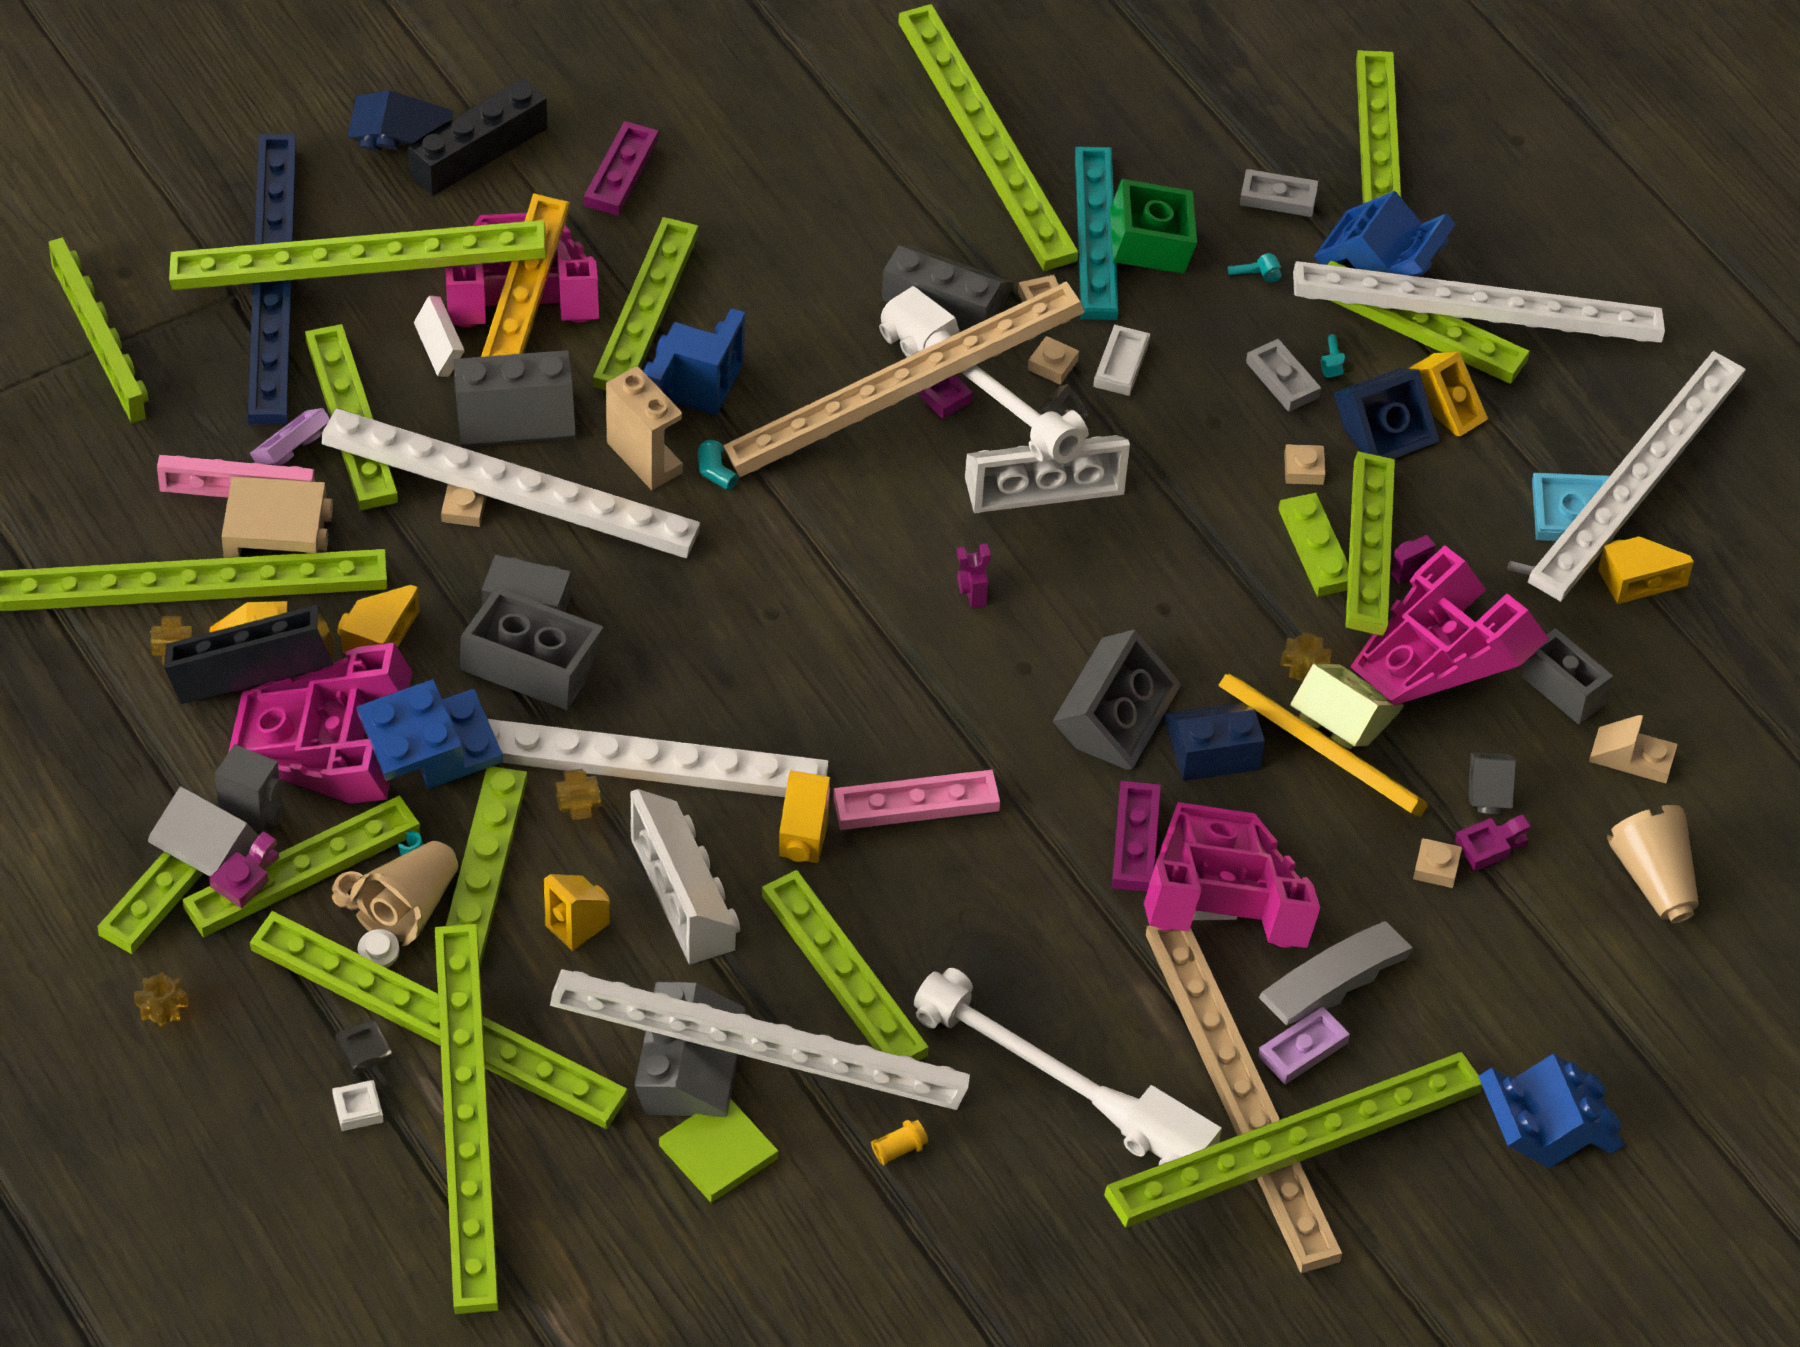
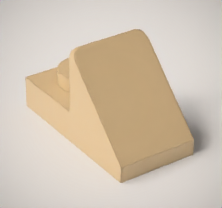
(1625, 749)

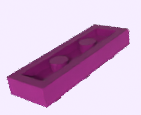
(621, 168)
(1136, 835)

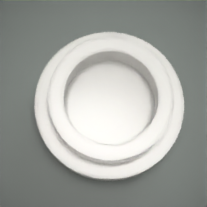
(380, 947)

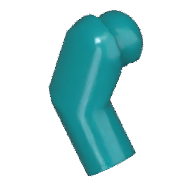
(711, 465)

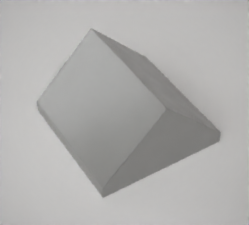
(200, 832)

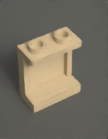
(636, 425)
(276, 516)

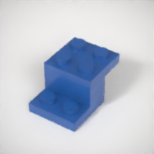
(1386, 238)
(699, 366)
(430, 734)
(1552, 1110)

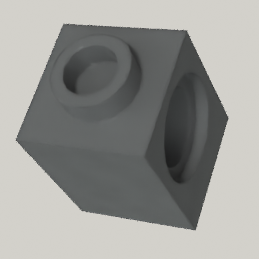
(1491, 782)

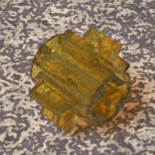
(169, 631)
(1303, 653)
(577, 794)
(161, 999)

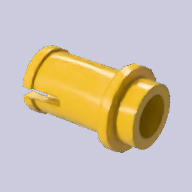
(900, 1142)

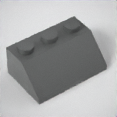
(957, 288)
(514, 398)
(530, 648)
(1117, 700)
(682, 1075)

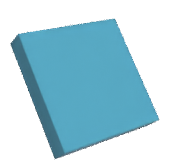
(1560, 500)

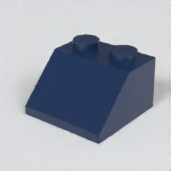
(393, 120)
(1388, 414)
(1215, 740)

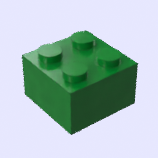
(1153, 226)

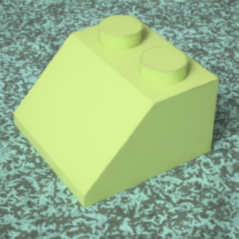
(1343, 705)

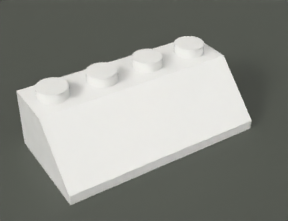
(1017, 479)
(682, 877)

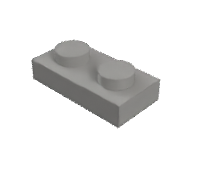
(1279, 193)
(1283, 375)

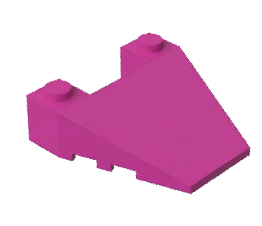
(570, 281)
(1436, 644)
(315, 723)
(1229, 867)

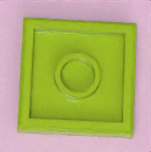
(718, 1150)

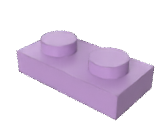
(301, 430)
(1303, 1045)

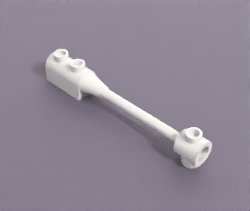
(923, 323)
(1149, 1123)

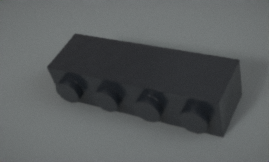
(477, 137)
(249, 654)

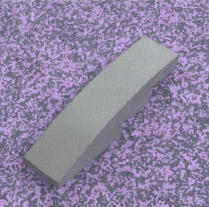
(1335, 972)

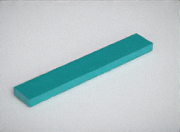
(1095, 256)

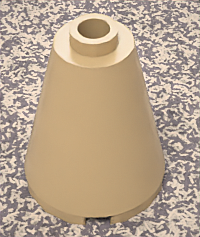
(1659, 860)
(405, 890)

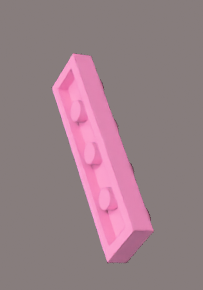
(214, 476)
(916, 799)

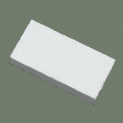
(438, 336)
(1121, 360)

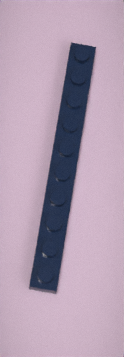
(272, 299)

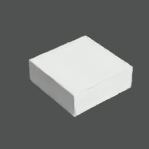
(357, 1105)

